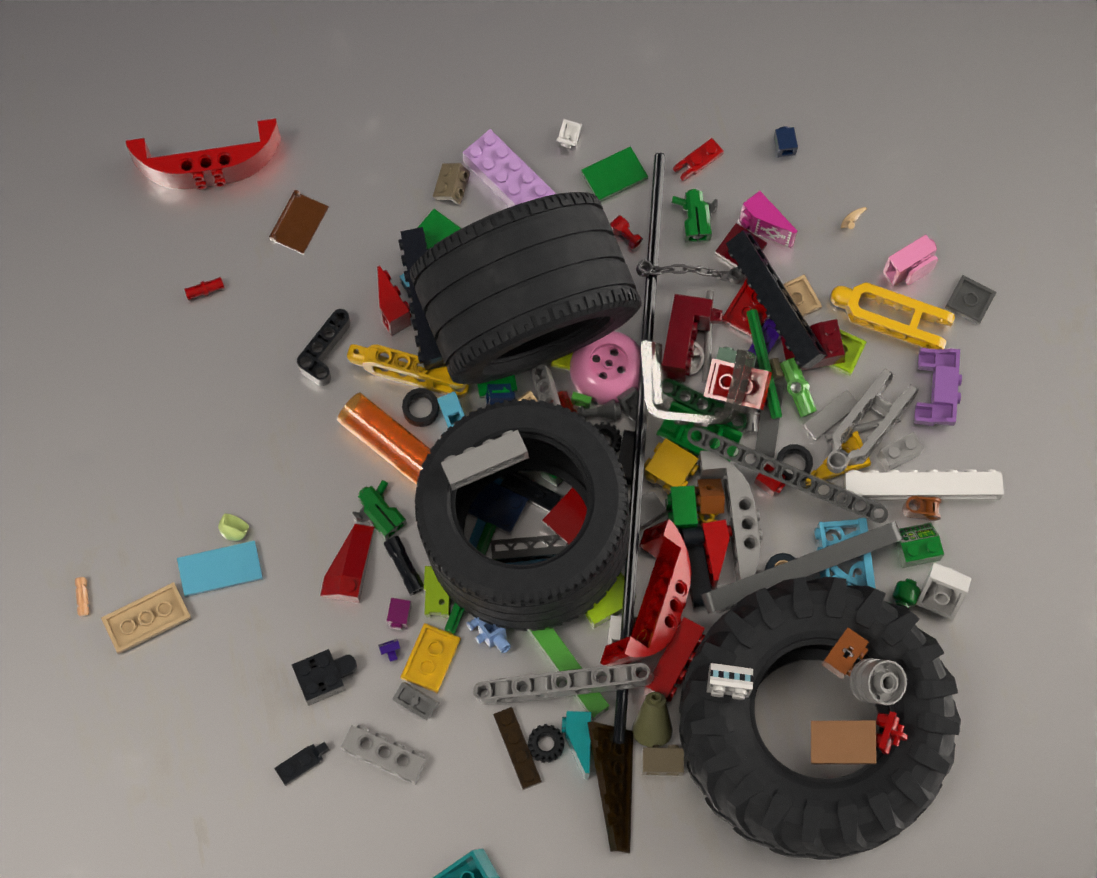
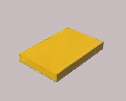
(430, 658)

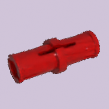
(204, 288)

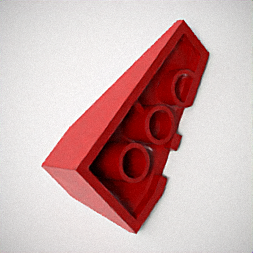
(347, 572)

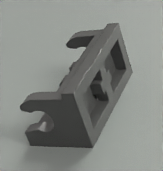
(415, 700)

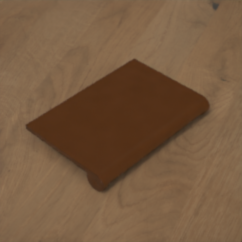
(298, 222)

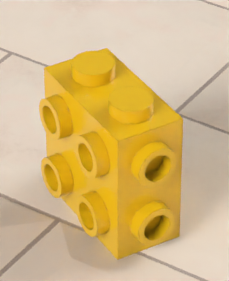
(670, 466)

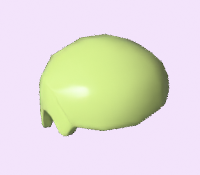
(232, 527)

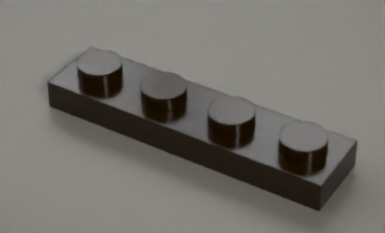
(517, 748)

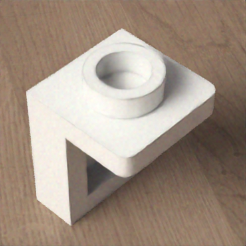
(569, 133)

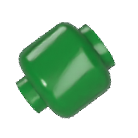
(906, 593)

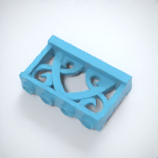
(864, 565)

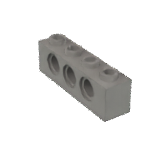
(409, 772)

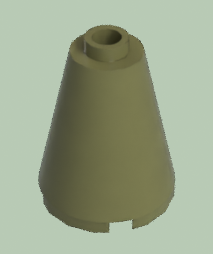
(653, 721)

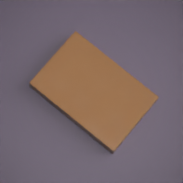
(843, 742)

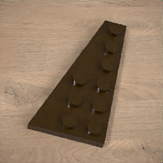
(614, 778)

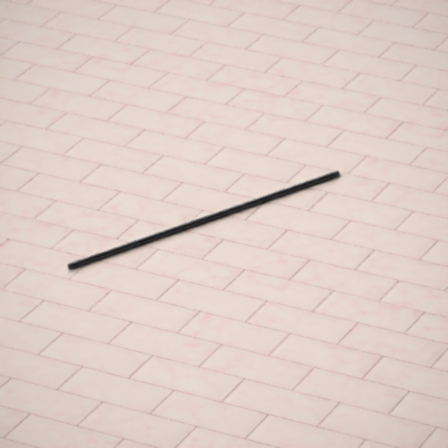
(640, 439)

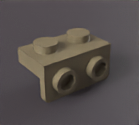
(451, 182)

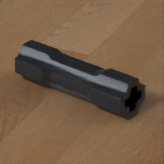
(406, 569)

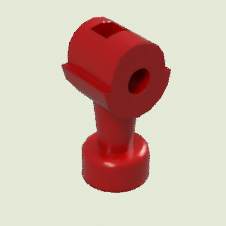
(620, 227)

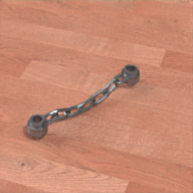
(647, 266)

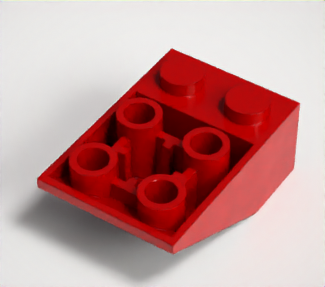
(394, 311)

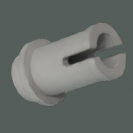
(751, 416)

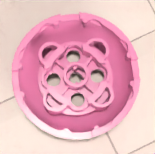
(586, 372)

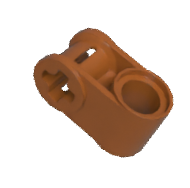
(926, 508)

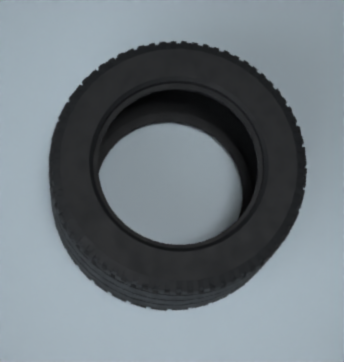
(524, 287)
(547, 590)

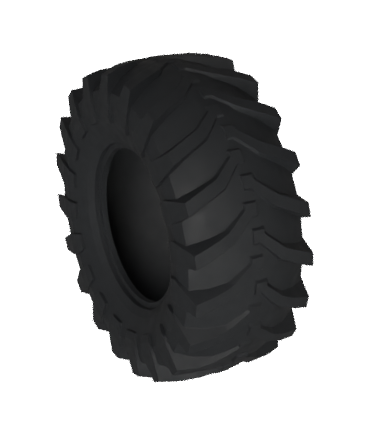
(759, 793)

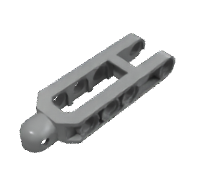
(840, 459)

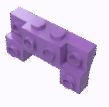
(945, 385)

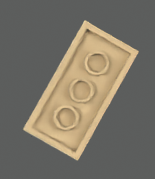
(146, 618)

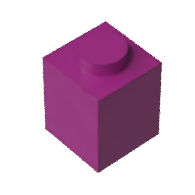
(399, 613)

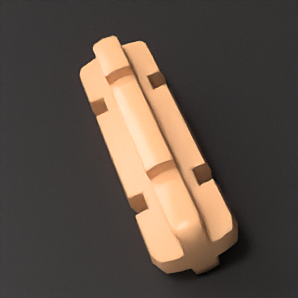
(82, 596)

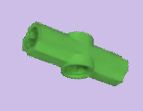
(803, 398)

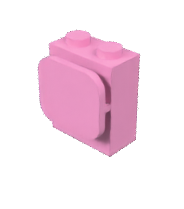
(912, 262)

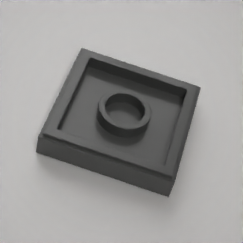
(970, 300)

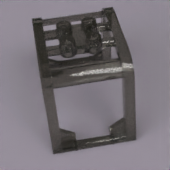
(652, 380)

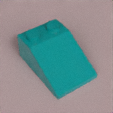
(578, 738)
(472, 865)

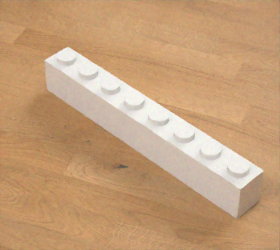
(944, 485)

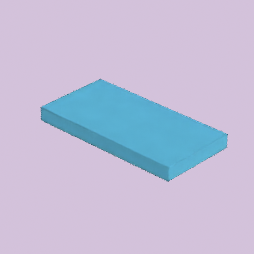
(219, 568)

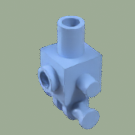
(490, 634)

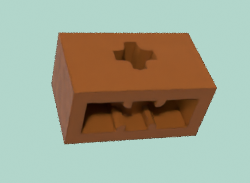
(710, 496)
(850, 642)

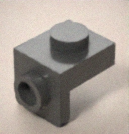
(628, 402)

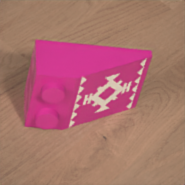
(766, 221)

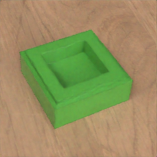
(579, 399)

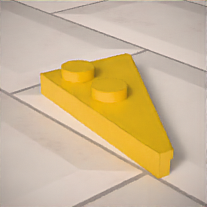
(852, 443)

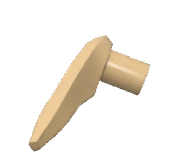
(849, 220)

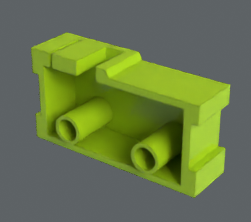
(435, 596)

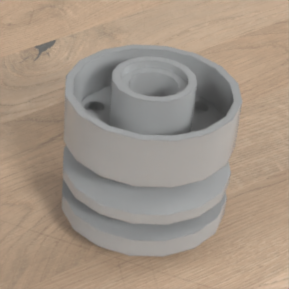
(878, 681)

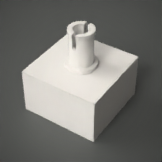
(944, 591)

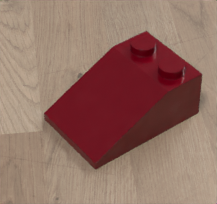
(829, 338)

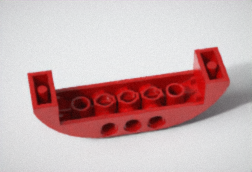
(207, 166)
(663, 598)

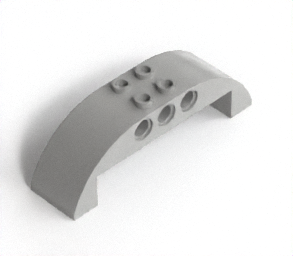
(738, 497)

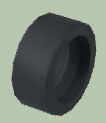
(416, 393)
(800, 450)

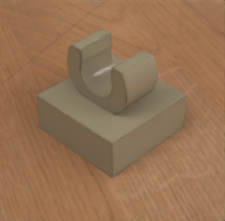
(776, 369)

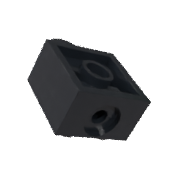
(321, 675)

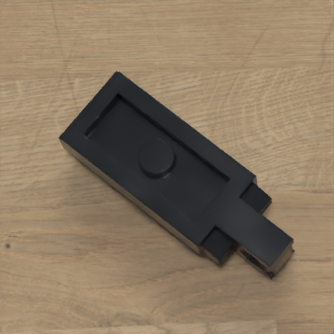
(301, 763)

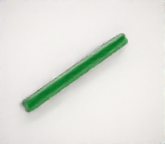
(763, 361)
(482, 546)

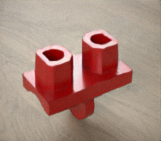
(890, 724)

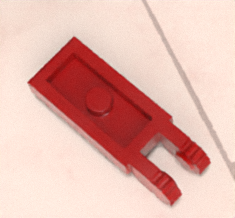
(699, 159)

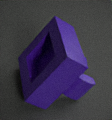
(389, 648)

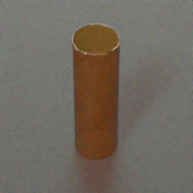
(384, 435)

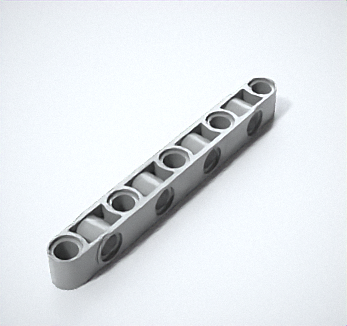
(578, 682)

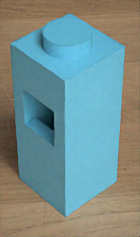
(451, 408)

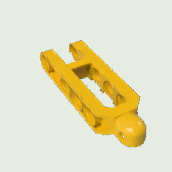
(849, 298)
(436, 379)

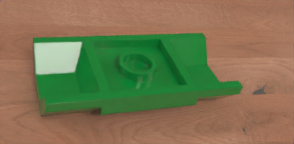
(678, 433)

